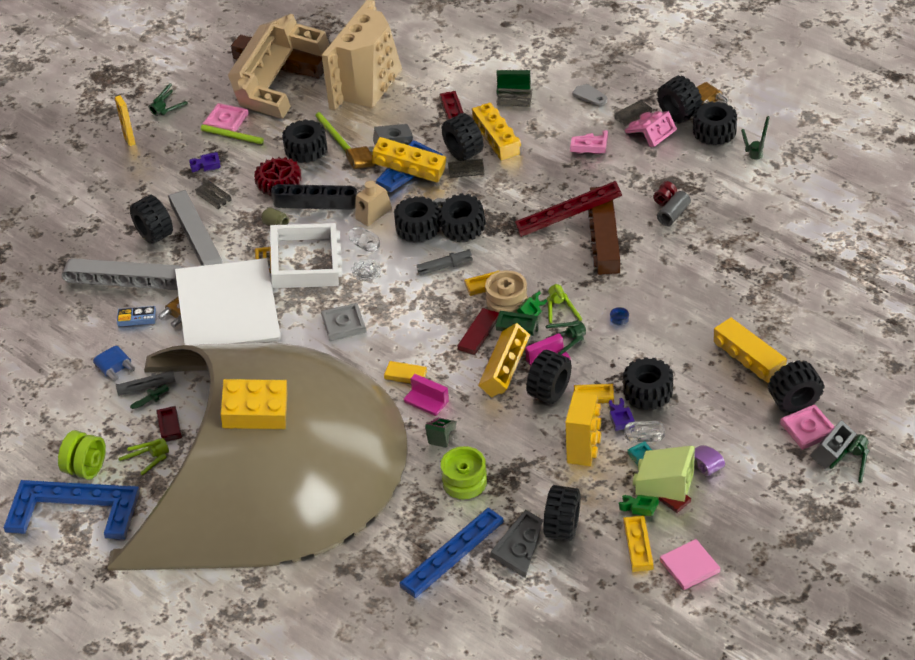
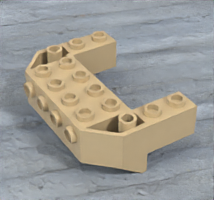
(265, 57)

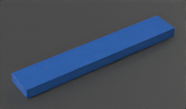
(451, 552)

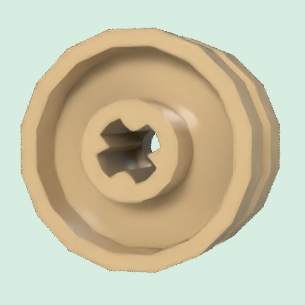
(505, 291)

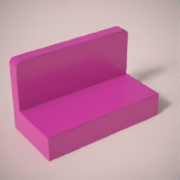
(553, 343)
(427, 395)

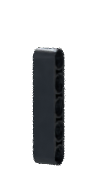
(314, 196)

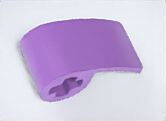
(708, 460)

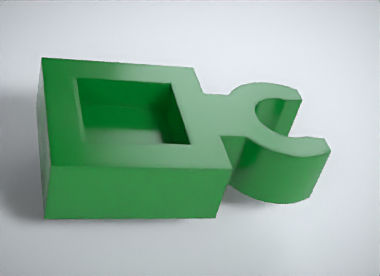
(531, 305)
(641, 505)

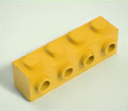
(496, 131)
(408, 159)
(748, 349)
(504, 360)

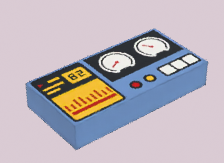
(136, 316)

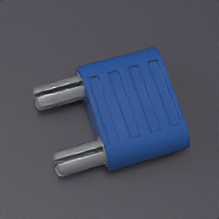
(113, 361)

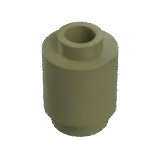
(274, 217)

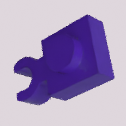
(207, 162)
(619, 415)

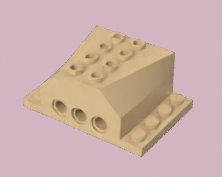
(361, 60)

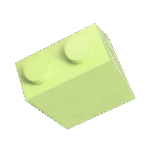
(665, 473)

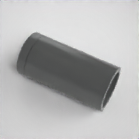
(673, 208)

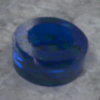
(619, 316)

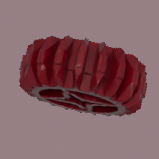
(276, 172)

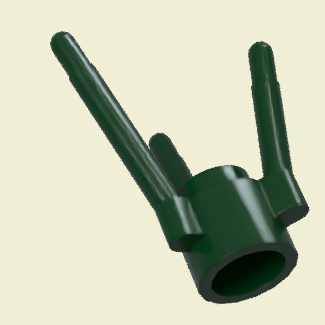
(158, 105)
(756, 148)
(575, 330)
(856, 447)

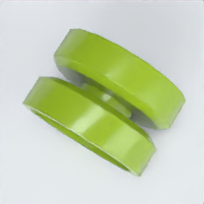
(81, 454)
(464, 472)

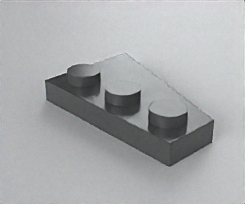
(518, 543)

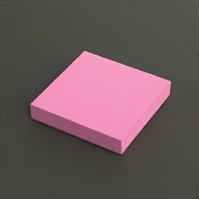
(226, 117)
(807, 426)
(690, 564)

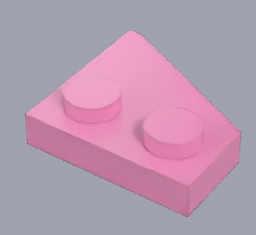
(589, 143)

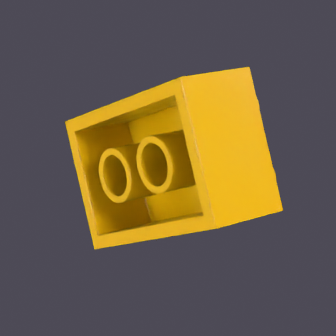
(254, 404)
(582, 429)

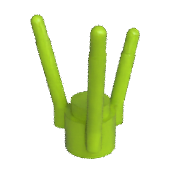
(557, 295)
(156, 448)

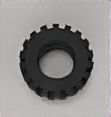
(679, 98)
(714, 123)
(462, 137)
(304, 141)
(151, 219)
(417, 219)
(464, 228)
(548, 376)
(648, 383)
(796, 386)
(561, 512)

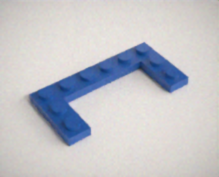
(121, 498)

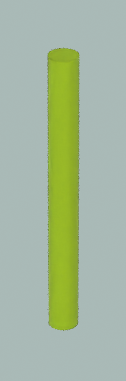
(332, 131)
(236, 135)

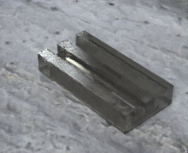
(514, 94)
(632, 112)
(466, 168)
(210, 195)

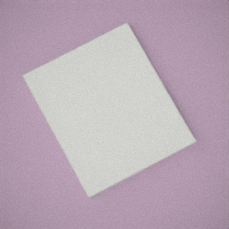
(227, 303)

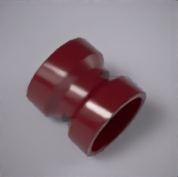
(664, 193)

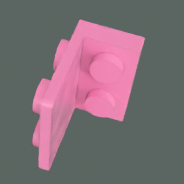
(654, 125)

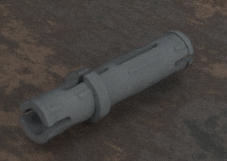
(444, 262)
(145, 383)

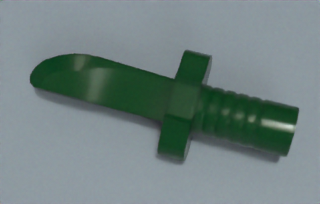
(152, 395)

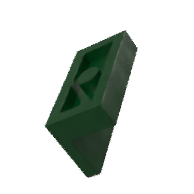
(513, 79)
(526, 321)

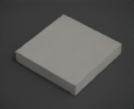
(343, 321)

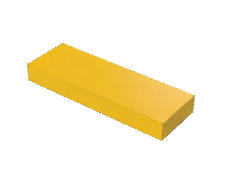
(124, 120)
(638, 543)

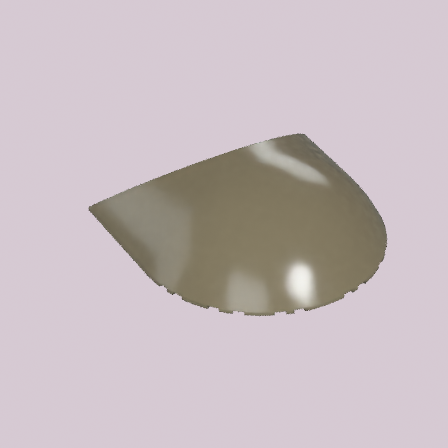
(273, 491)

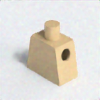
(371, 203)

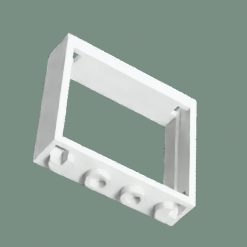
(305, 278)

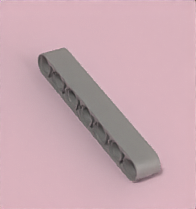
(194, 229)
(121, 274)

